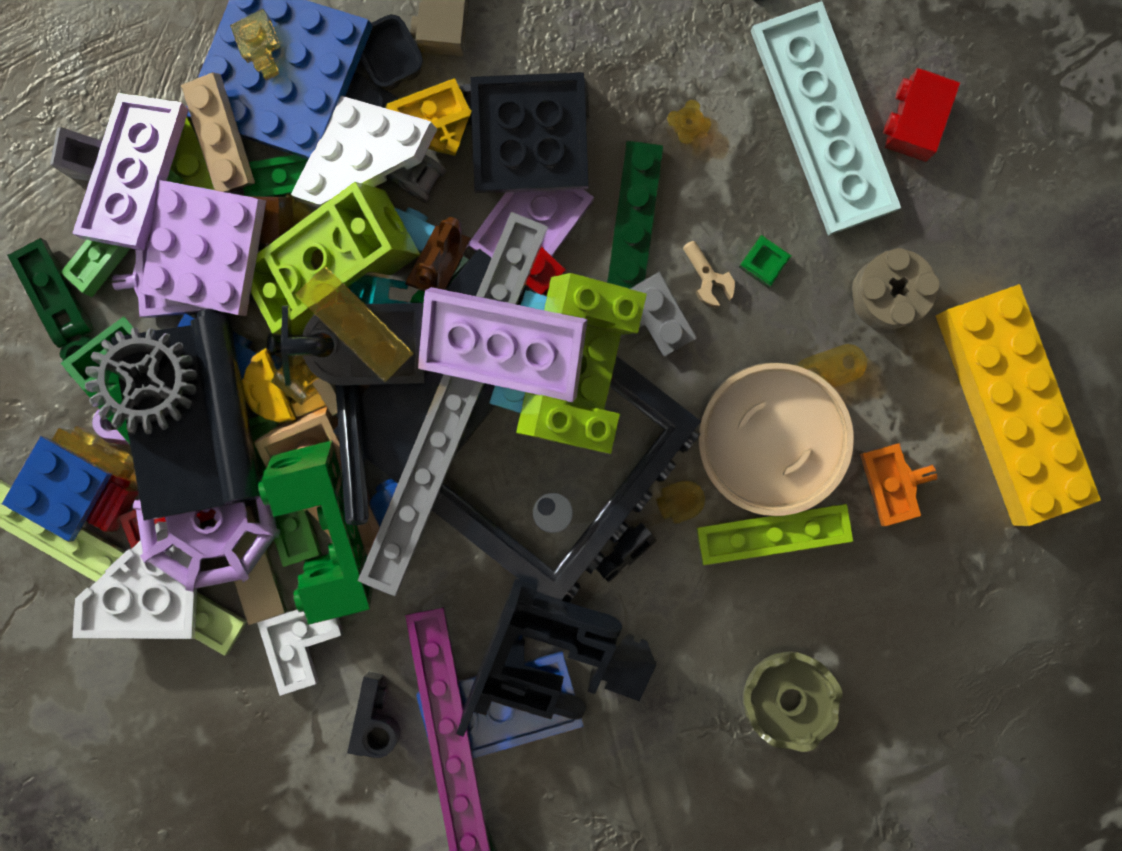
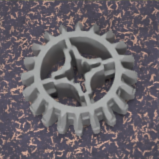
(148, 365)

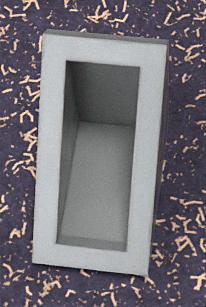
(74, 154)

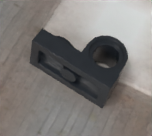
(370, 698)

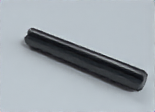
(352, 455)

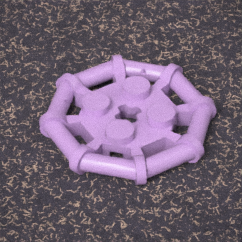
(208, 543)

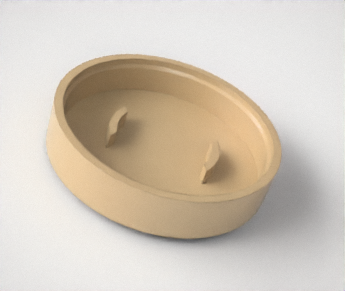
(776, 439)

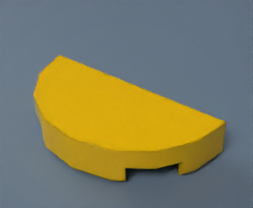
(261, 394)

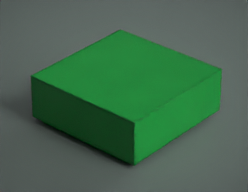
(765, 261)

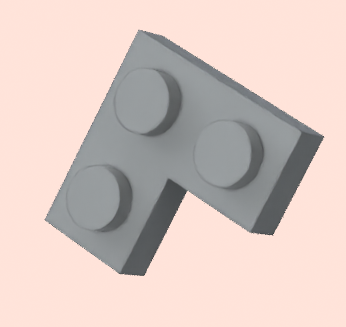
(663, 315)

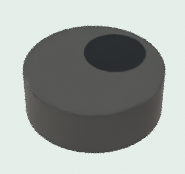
(552, 512)

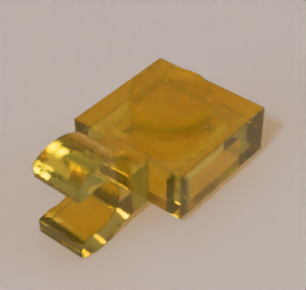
(256, 41)

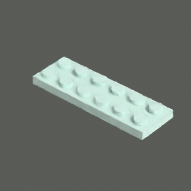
(825, 118)

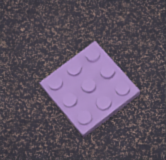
(203, 247)

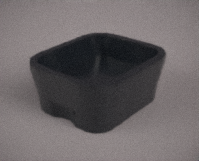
(391, 53)

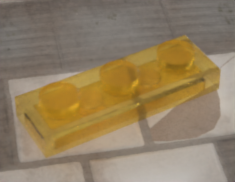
(354, 324)

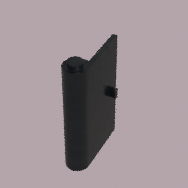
(210, 451)

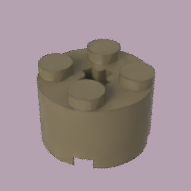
(915, 293)

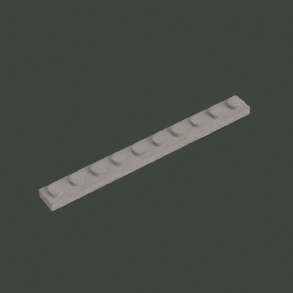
(446, 421)

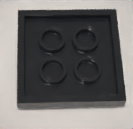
(529, 132)

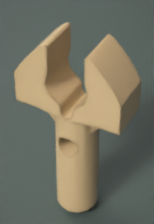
(708, 276)

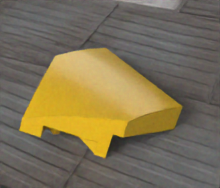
(442, 106)

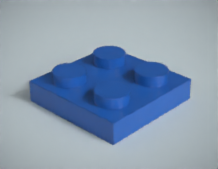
(56, 489)

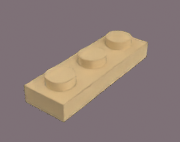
(218, 133)

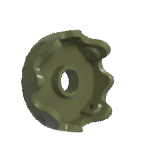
(813, 717)

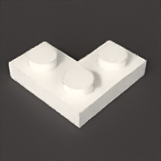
(287, 643)

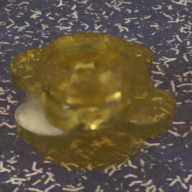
(685, 132)

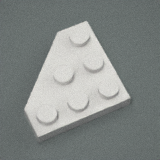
(363, 147)
(137, 600)

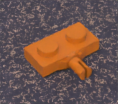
(894, 483)

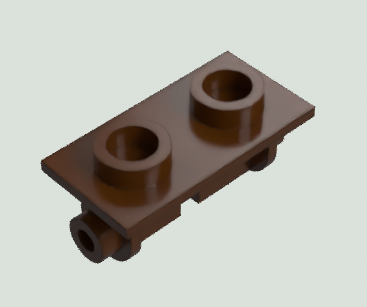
(439, 256)

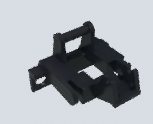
(582, 631)

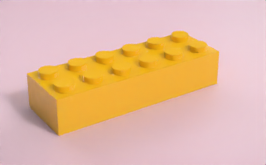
(1017, 407)

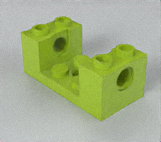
(356, 235)
(610, 314)

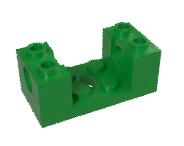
(329, 581)

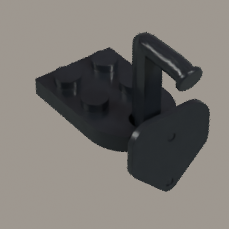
(342, 365)

